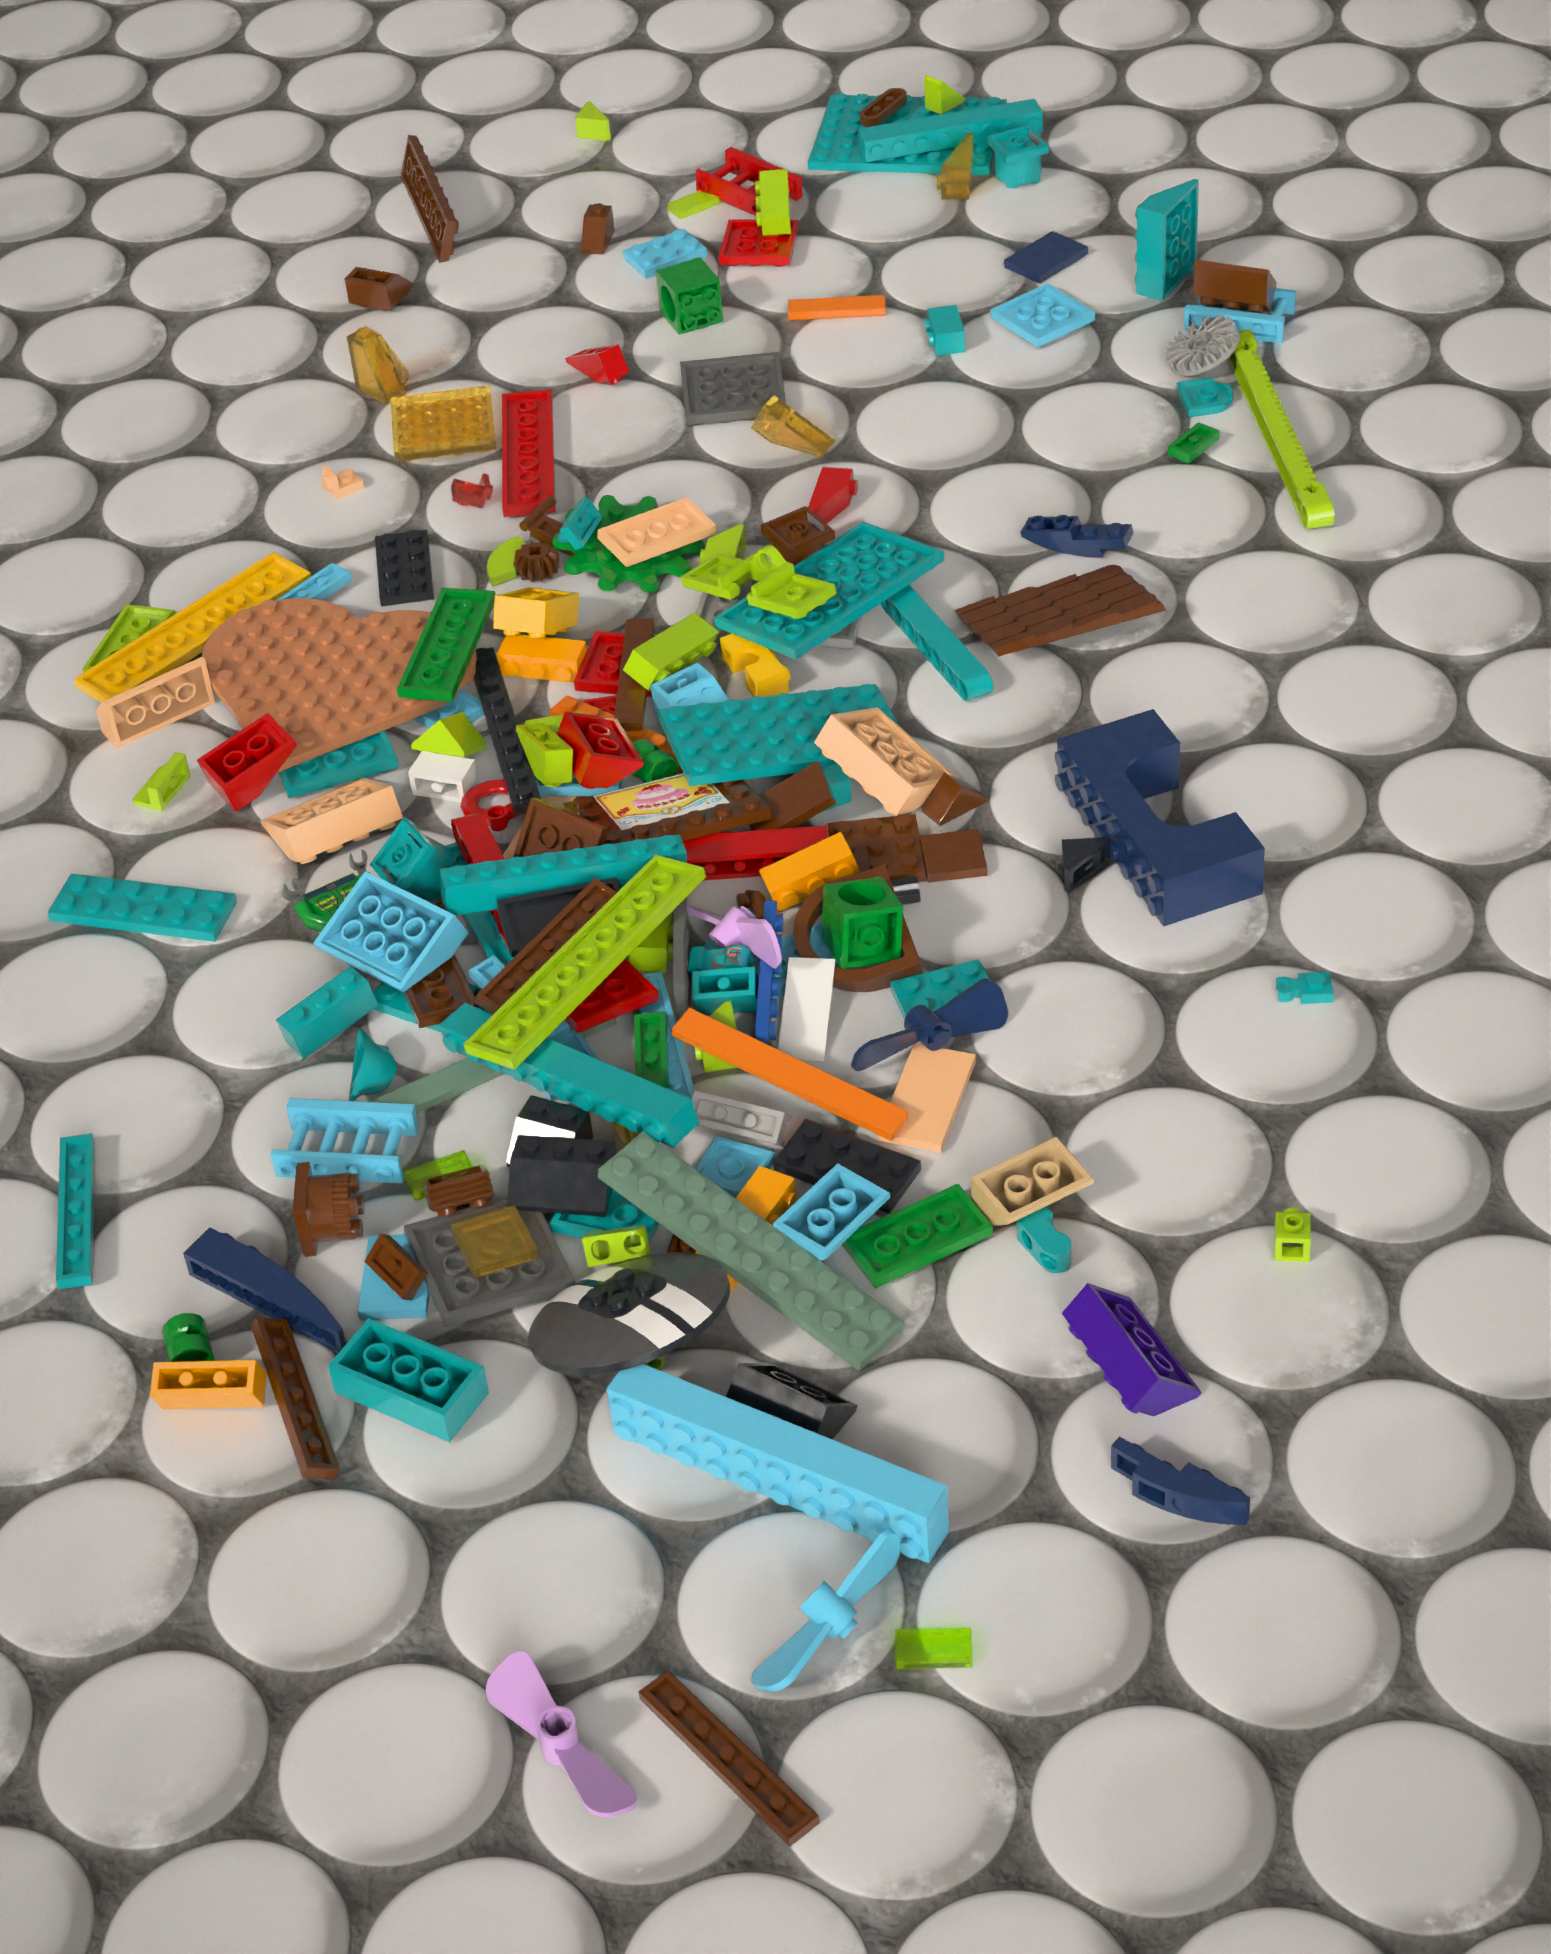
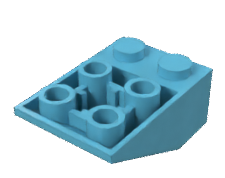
(687, 688)

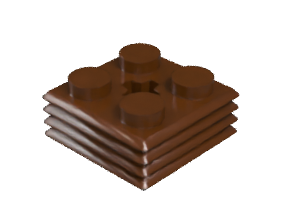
(458, 1188)

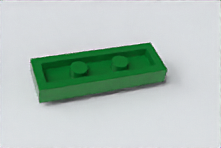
(651, 1047)

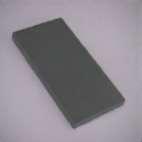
(681, 958)

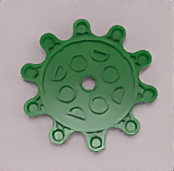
(599, 559)

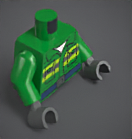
(322, 903)

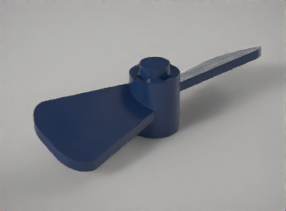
(972, 1011)

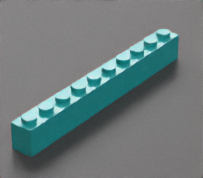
(585, 1082)

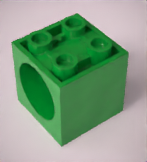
(689, 295)
(862, 922)

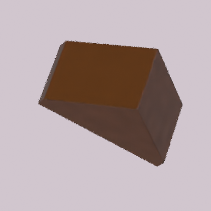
(951, 799)

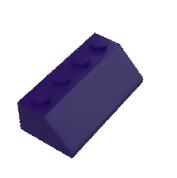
(1129, 1351)

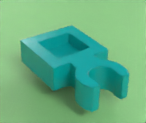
(1309, 987)

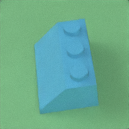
(831, 1211)

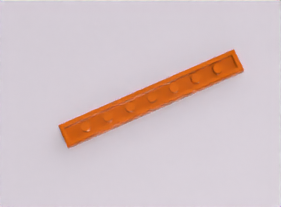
(790, 1074)

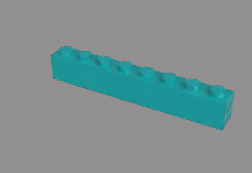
(946, 129)
(481, 884)

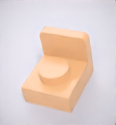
(342, 483)

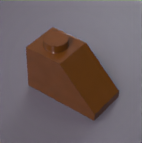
(597, 229)

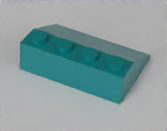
(1166, 239)

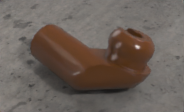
(752, 900)

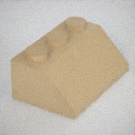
(1028, 1182)

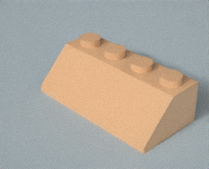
(156, 703)

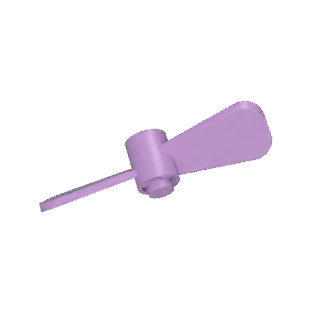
(742, 928)
(524, 1698)

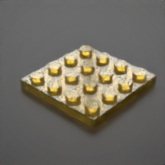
(442, 423)

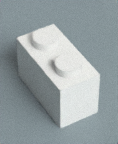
(442, 776)

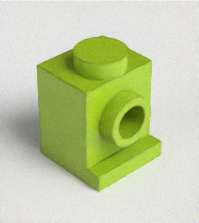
(1292, 1227)

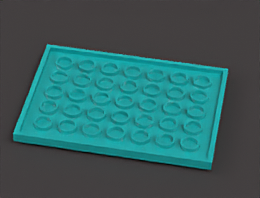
(838, 138)

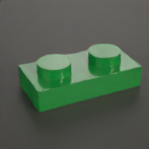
(1193, 442)

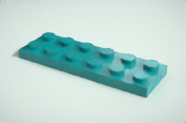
(142, 907)

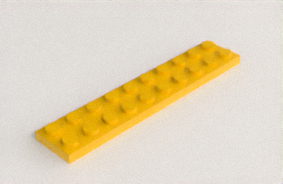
(187, 631)

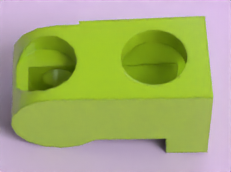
(615, 1245)

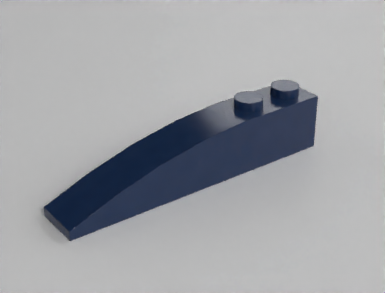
(261, 1285)

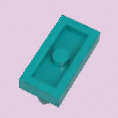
(580, 524)

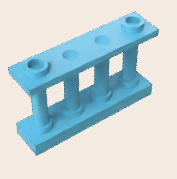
(1263, 326)
(347, 1117)

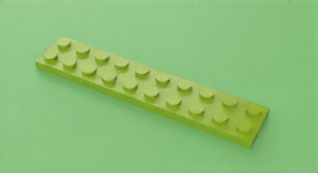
(584, 962)

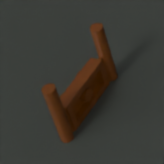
(541, 526)

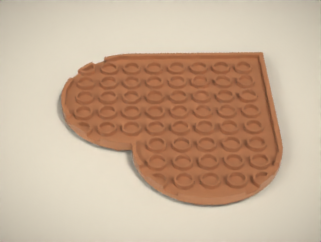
(318, 671)

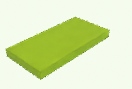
(128, 626)

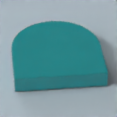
(1204, 396)

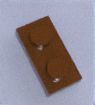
(396, 1267)

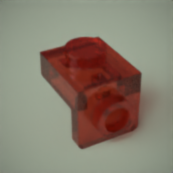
(470, 493)

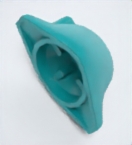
(372, 1067)

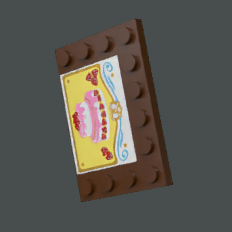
(671, 808)

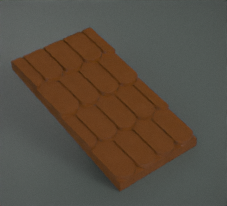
(1059, 610)

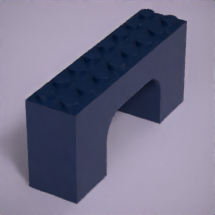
(1170, 866)

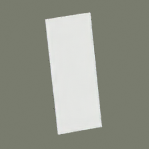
(806, 1008)

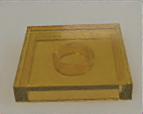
(494, 1241)

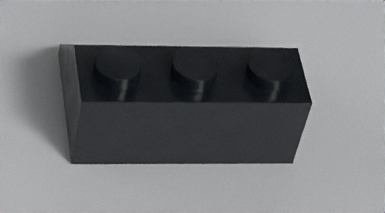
(559, 1175)
(790, 1398)

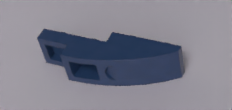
(1068, 536)
(1186, 1493)

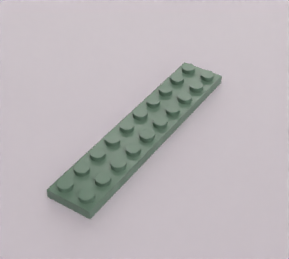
(751, 1250)

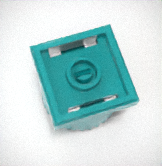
(1018, 155)
(413, 861)

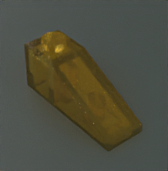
(957, 172)
(789, 429)

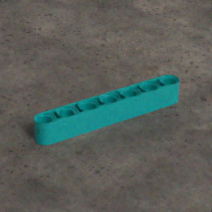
(938, 644)

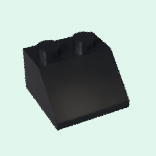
(550, 1119)

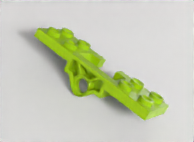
(778, 584)

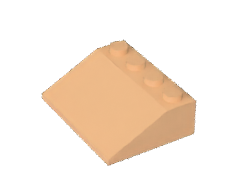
(881, 758)
(334, 819)

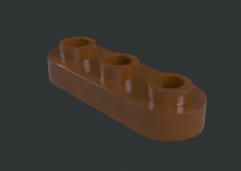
(883, 107)

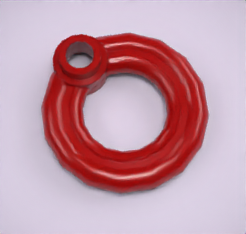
(497, 816)

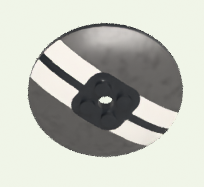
(629, 1313)

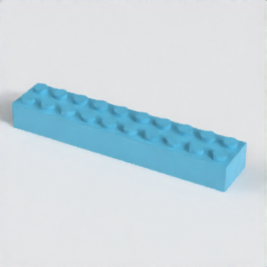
(779, 1460)

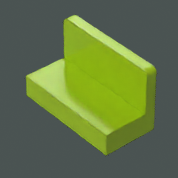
(164, 783)

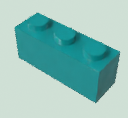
(327, 1012)

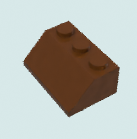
(1233, 286)

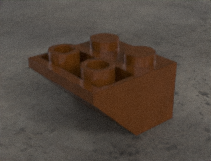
(376, 288)

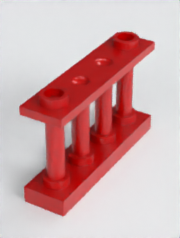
(746, 168)

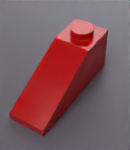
(600, 363)
(833, 492)

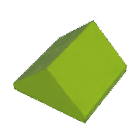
(452, 737)

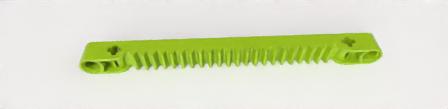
(1307, 495)

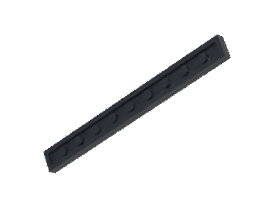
(502, 729)

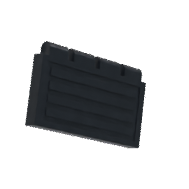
(529, 914)

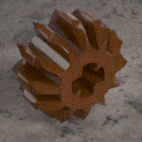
(536, 561)

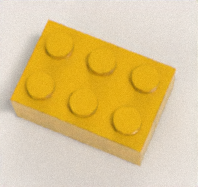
(535, 611)

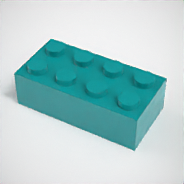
(409, 1379)

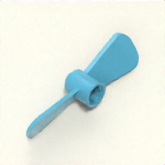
(829, 1614)

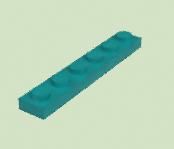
(75, 1211)

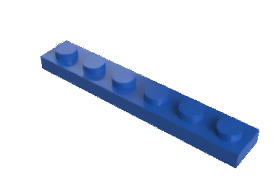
(769, 984)

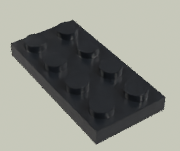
(404, 567)
(818, 1148)

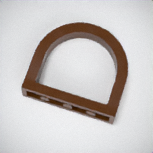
(856, 980)

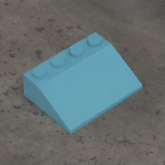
(390, 933)

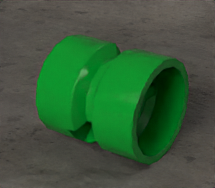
(656, 762)
(187, 1339)

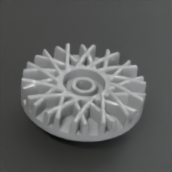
(1203, 346)

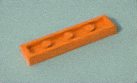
(836, 307)

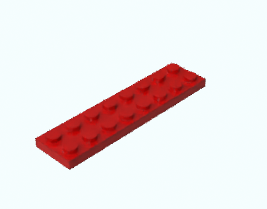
(527, 451)

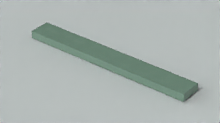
(454, 1080)

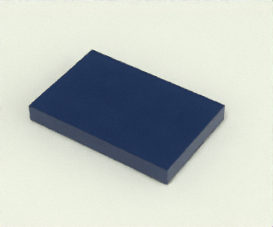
(1045, 257)

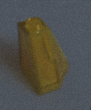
(376, 366)

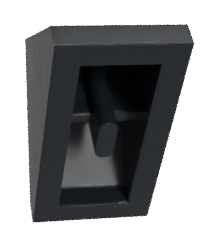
(1083, 859)

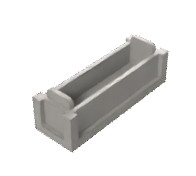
(740, 1118)

